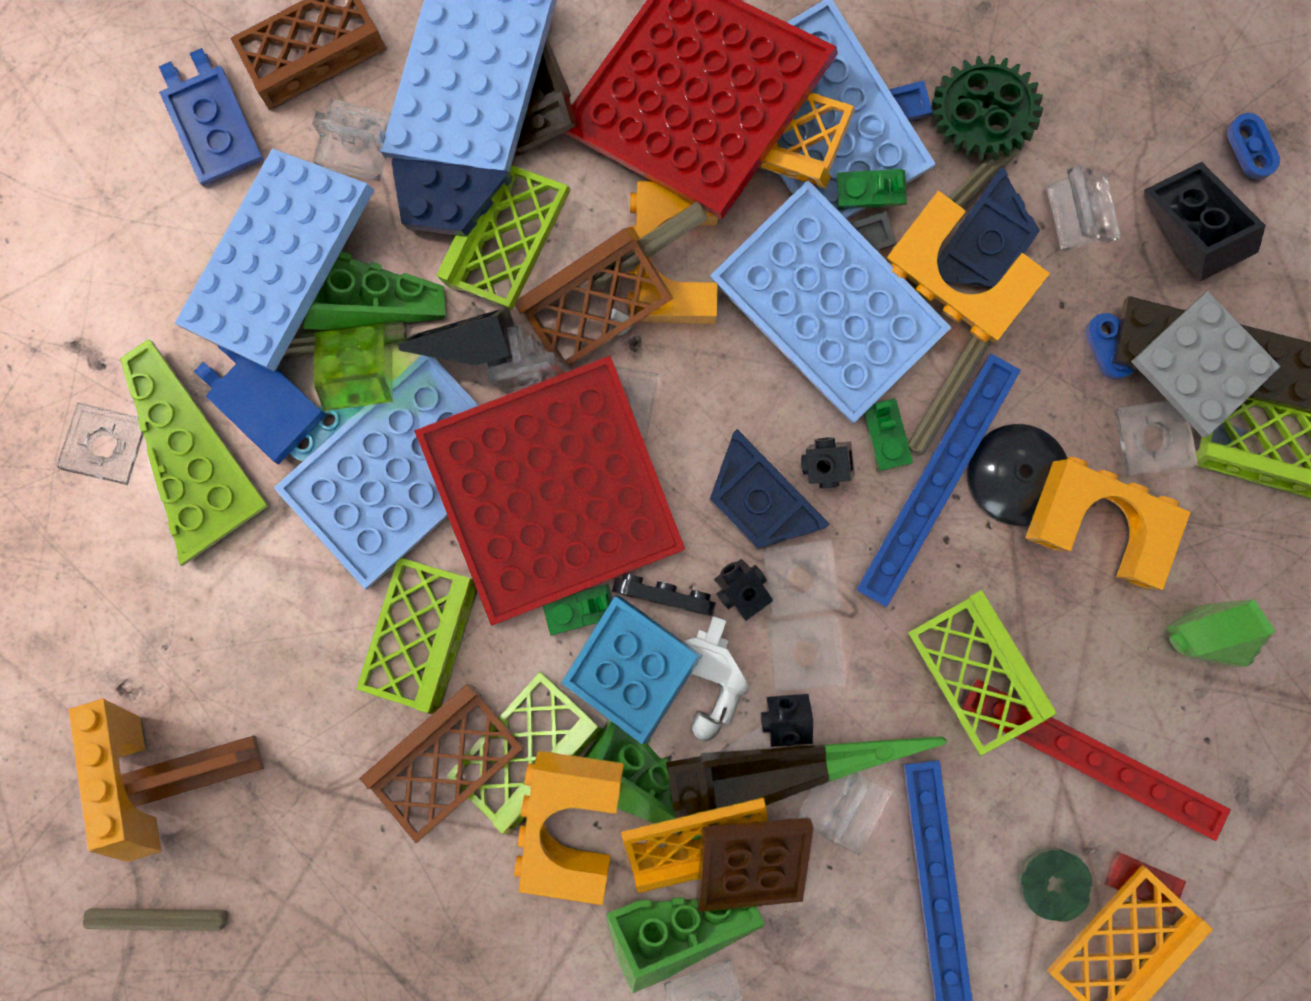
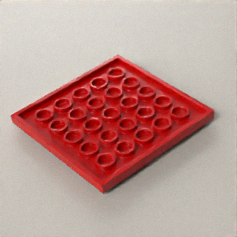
(699, 95)
(550, 490)

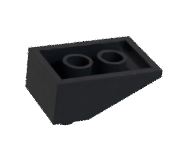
(1205, 221)
(466, 341)

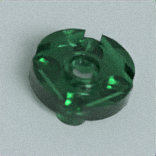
(1075, 889)

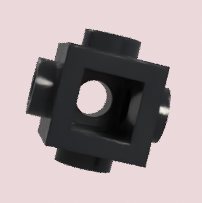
(837, 454)
(743, 589)
(788, 720)

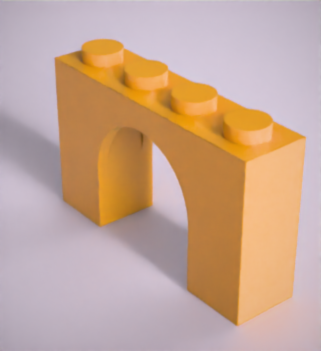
(692, 300)
(985, 312)
(1153, 522)
(556, 785)
(112, 823)

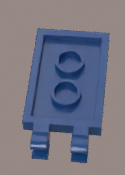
(209, 120)
(262, 405)

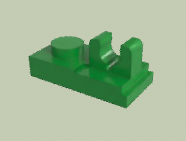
(871, 189)
(887, 435)
(577, 609)

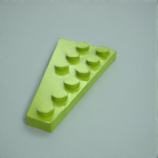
(192, 466)

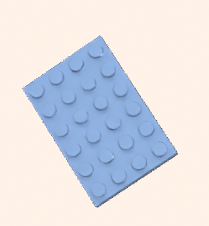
(468, 82)
(878, 131)
(274, 258)
(829, 302)
(370, 483)

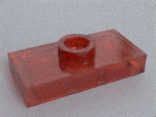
(1125, 866)

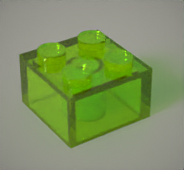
(353, 367)

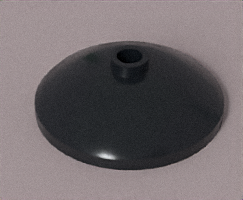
(995, 474)

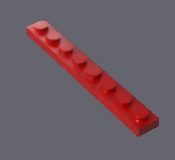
(1106, 765)

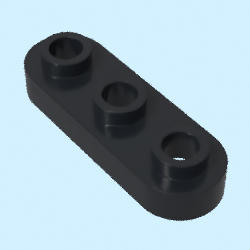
(664, 594)

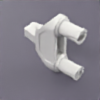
(719, 667)

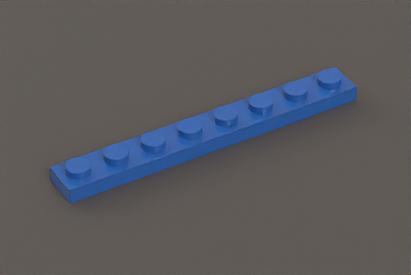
(937, 480)
(937, 881)

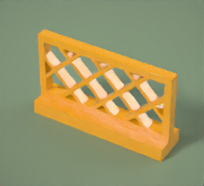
(803, 167)
(680, 859)
(1156, 965)

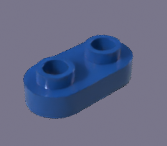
(1257, 146)
(1103, 345)

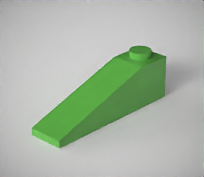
(368, 295)
(1222, 632)
(644, 777)
(672, 935)

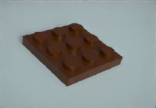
(753, 863)

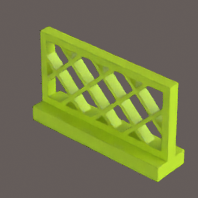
(465, 250)
(1257, 468)
(445, 644)
(1007, 655)
(573, 743)

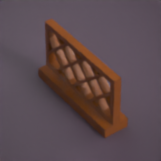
(318, 62)
(579, 272)
(420, 741)
(193, 771)

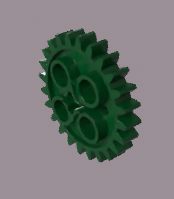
(976, 133)

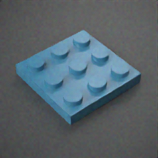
(631, 669)

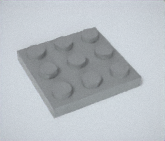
(1205, 364)

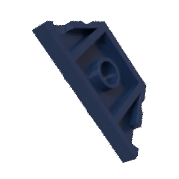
(444, 195)
(989, 237)
(761, 498)

